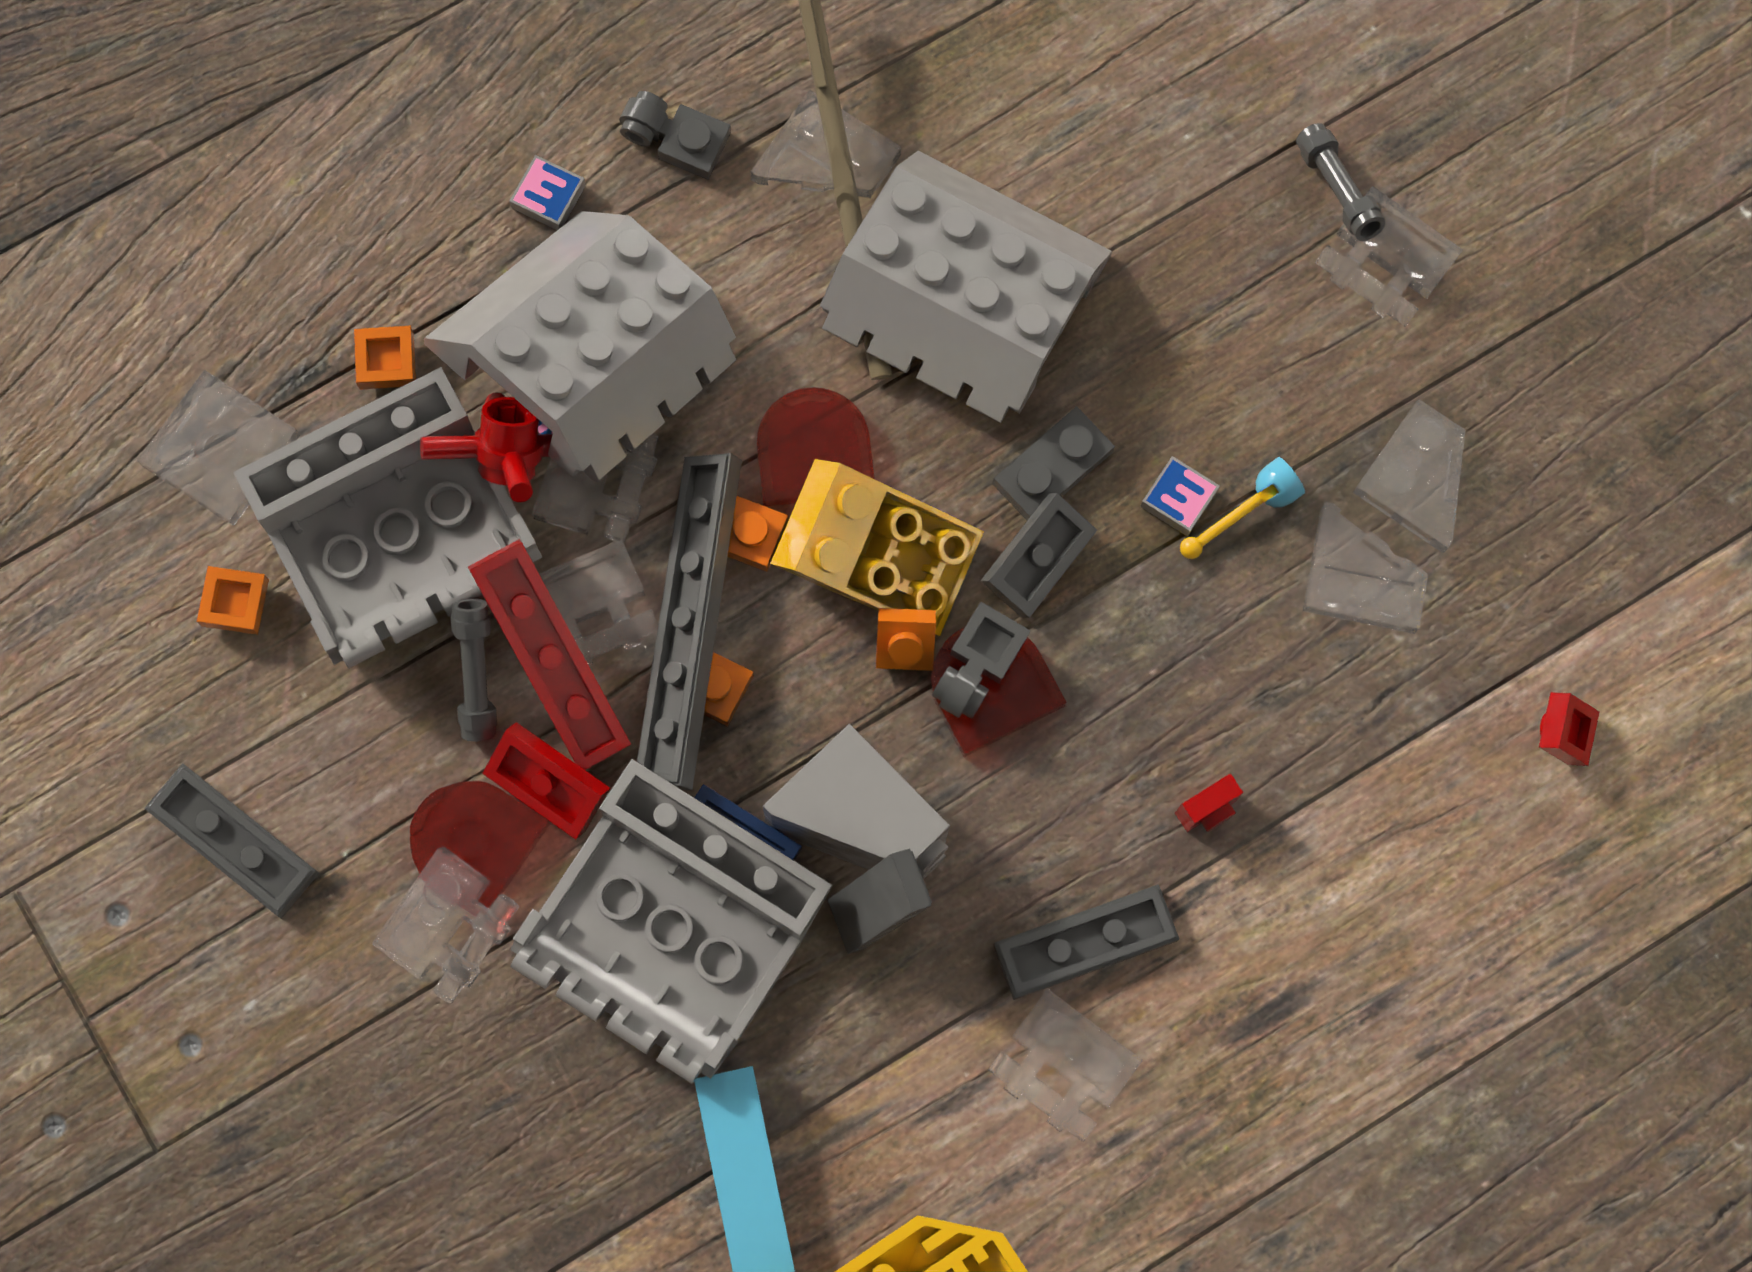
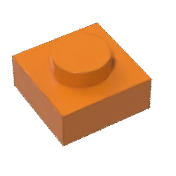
(384, 357)
(755, 533)
(232, 600)
(905, 639)
(725, 688)

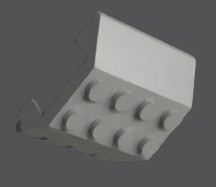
(960, 284)
(593, 338)
(374, 527)
(670, 924)

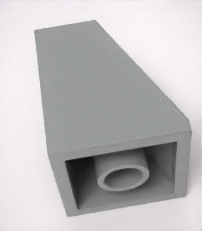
(857, 808)

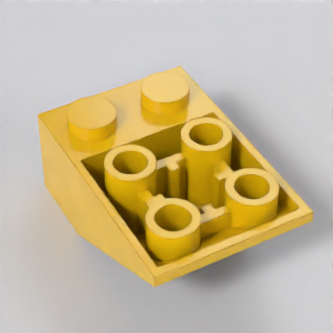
(875, 543)

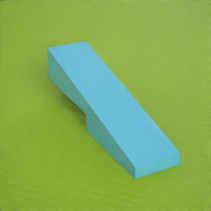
(744, 1172)

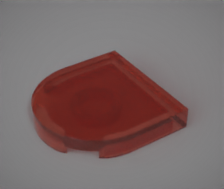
(806, 428)
(1019, 700)
(480, 828)

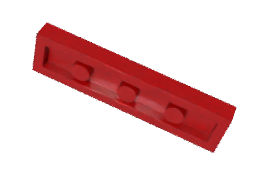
(549, 655)

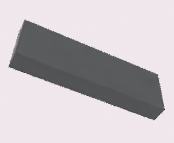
(231, 841)
(879, 901)
(1086, 942)

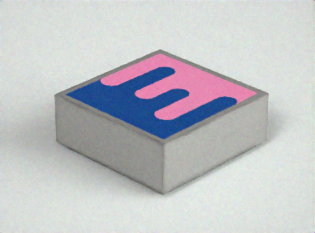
(547, 193)
(1179, 496)

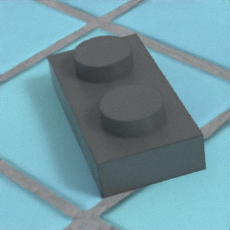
(1054, 462)
(1039, 555)

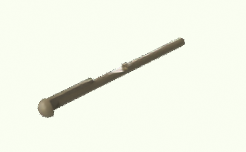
(836, 141)

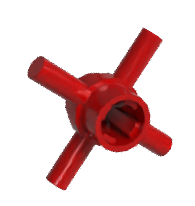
(504, 445)

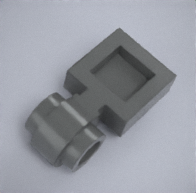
(688, 141)
(986, 648)

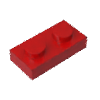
(546, 780)

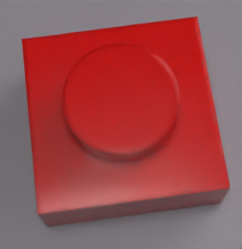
(1568, 729)
(1211, 805)

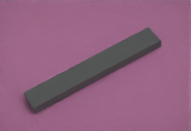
(689, 617)

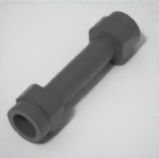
(1360, 214)
(470, 625)

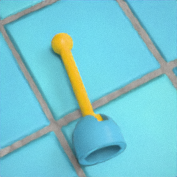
(1275, 486)

